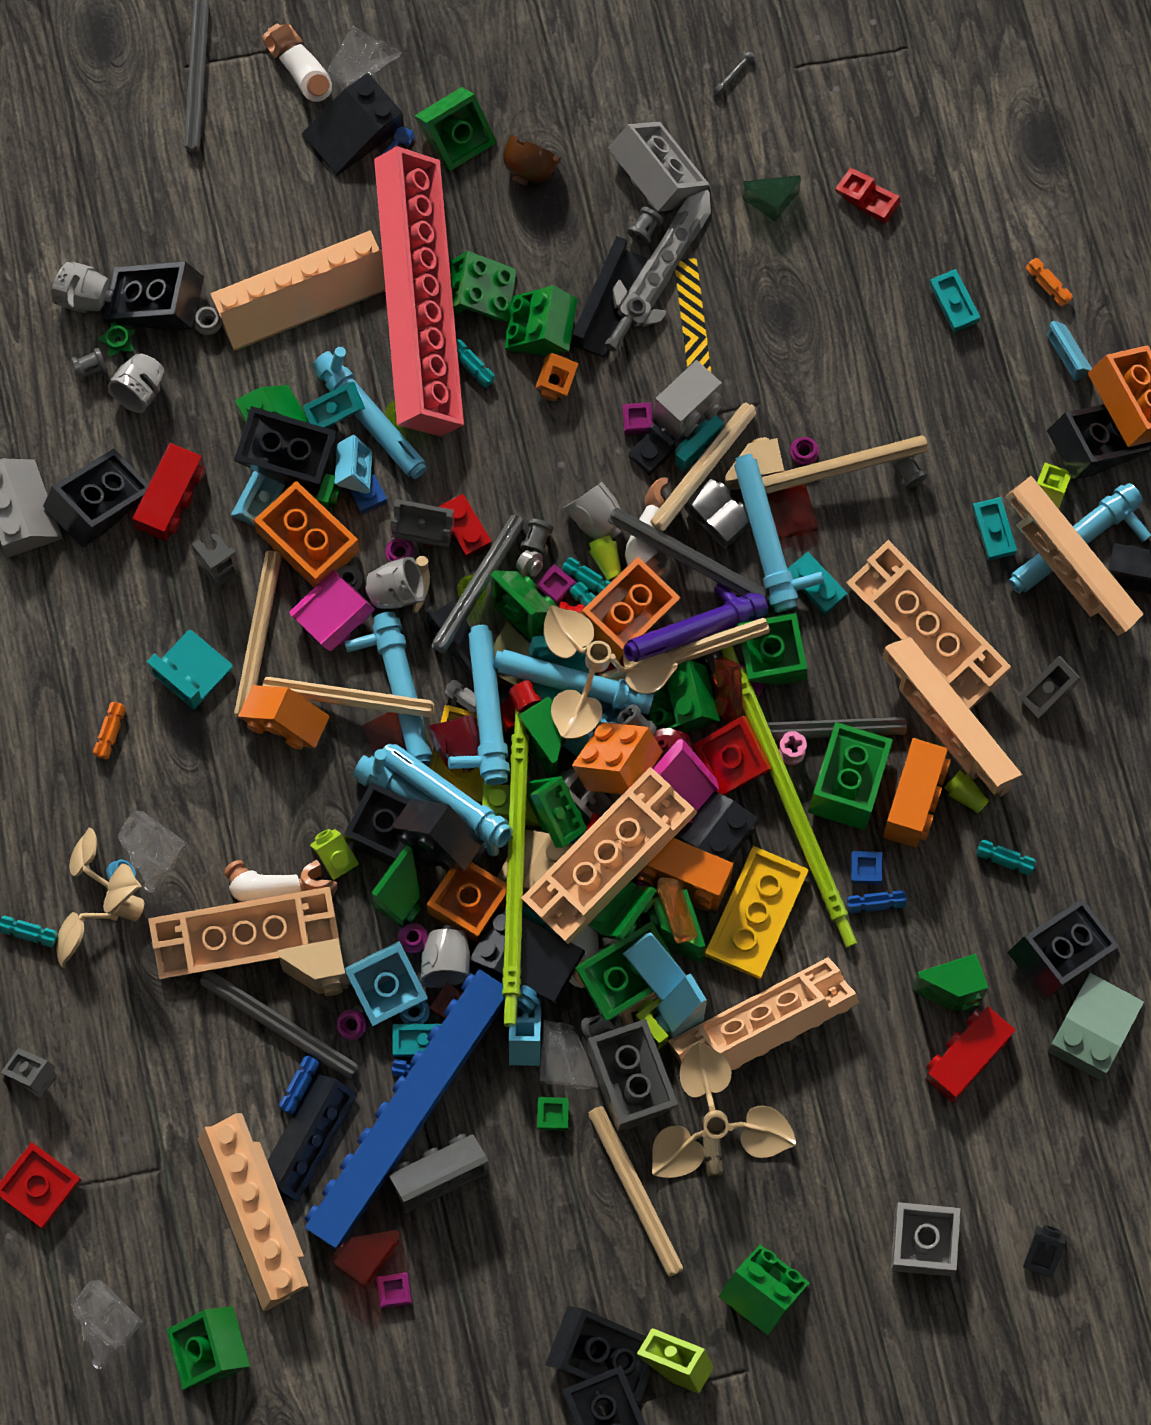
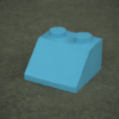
(386, 983)

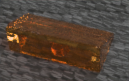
(676, 909)

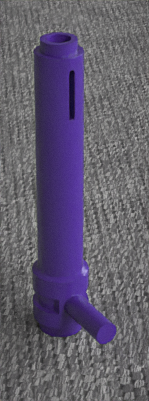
(735, 611)

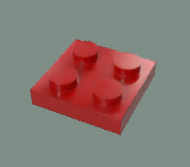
(733, 755)
(37, 1185)

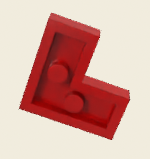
(467, 528)

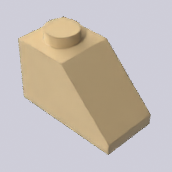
(767, 456)

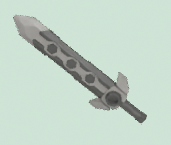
(658, 270)

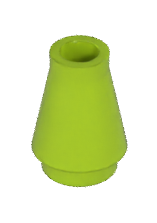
(606, 556)
(965, 791)

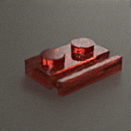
(792, 511)

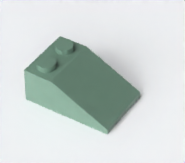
(1095, 1027)

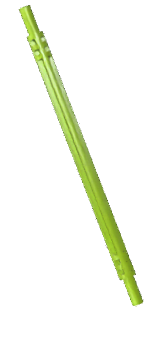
(794, 808)
(515, 872)

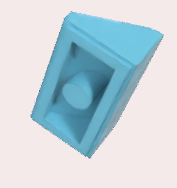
(1068, 350)
(353, 465)
(256, 497)
(654, 965)

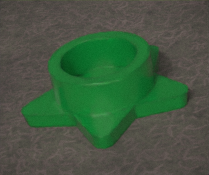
(114, 332)

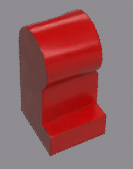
(520, 697)

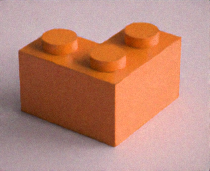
(284, 714)

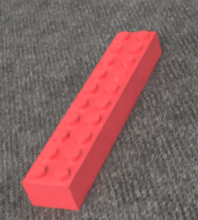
(418, 292)

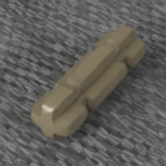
(712, 1154)

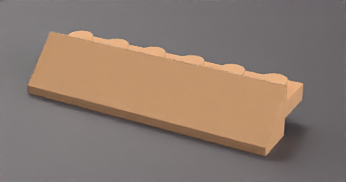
(301, 290)
(1071, 557)
(919, 611)
(950, 717)
(609, 855)
(241, 932)
(772, 1015)
(254, 1210)

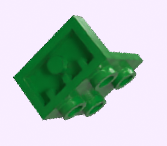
(482, 286)
(555, 810)
(619, 916)

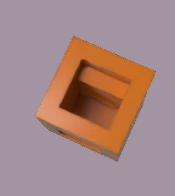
(564, 372)

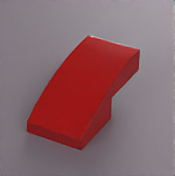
(867, 196)

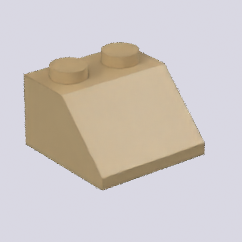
(538, 858)
(316, 966)

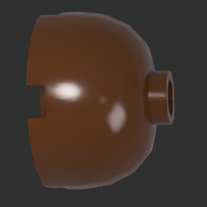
(529, 161)

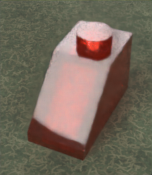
(365, 1255)

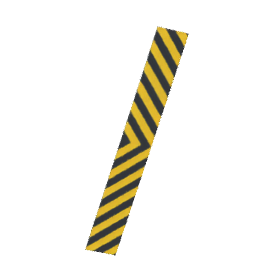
(692, 312)

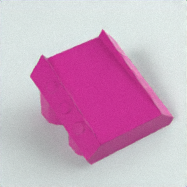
(332, 611)
(687, 774)

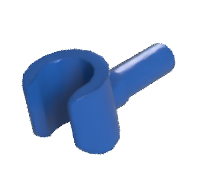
(402, 135)

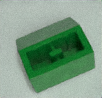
(541, 322)
(685, 700)
(763, 1289)

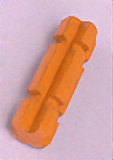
(1049, 282)
(109, 730)

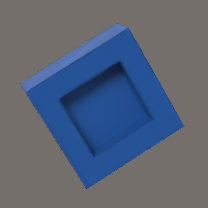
(371, 500)
(866, 867)

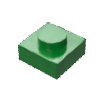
(329, 492)
(552, 1113)

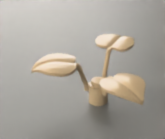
(570, 632)
(117, 902)
(706, 1072)

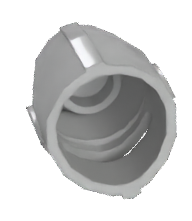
(80, 288)
(137, 382)
(593, 511)
(396, 584)
(445, 952)

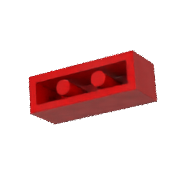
(169, 492)
(969, 1053)

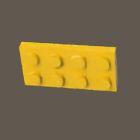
(756, 912)

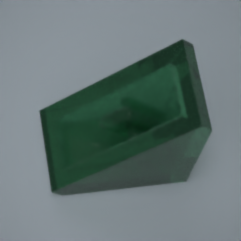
(772, 194)

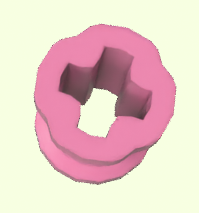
(798, 742)

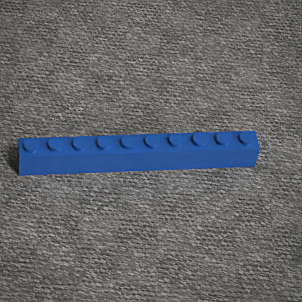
(407, 1110)

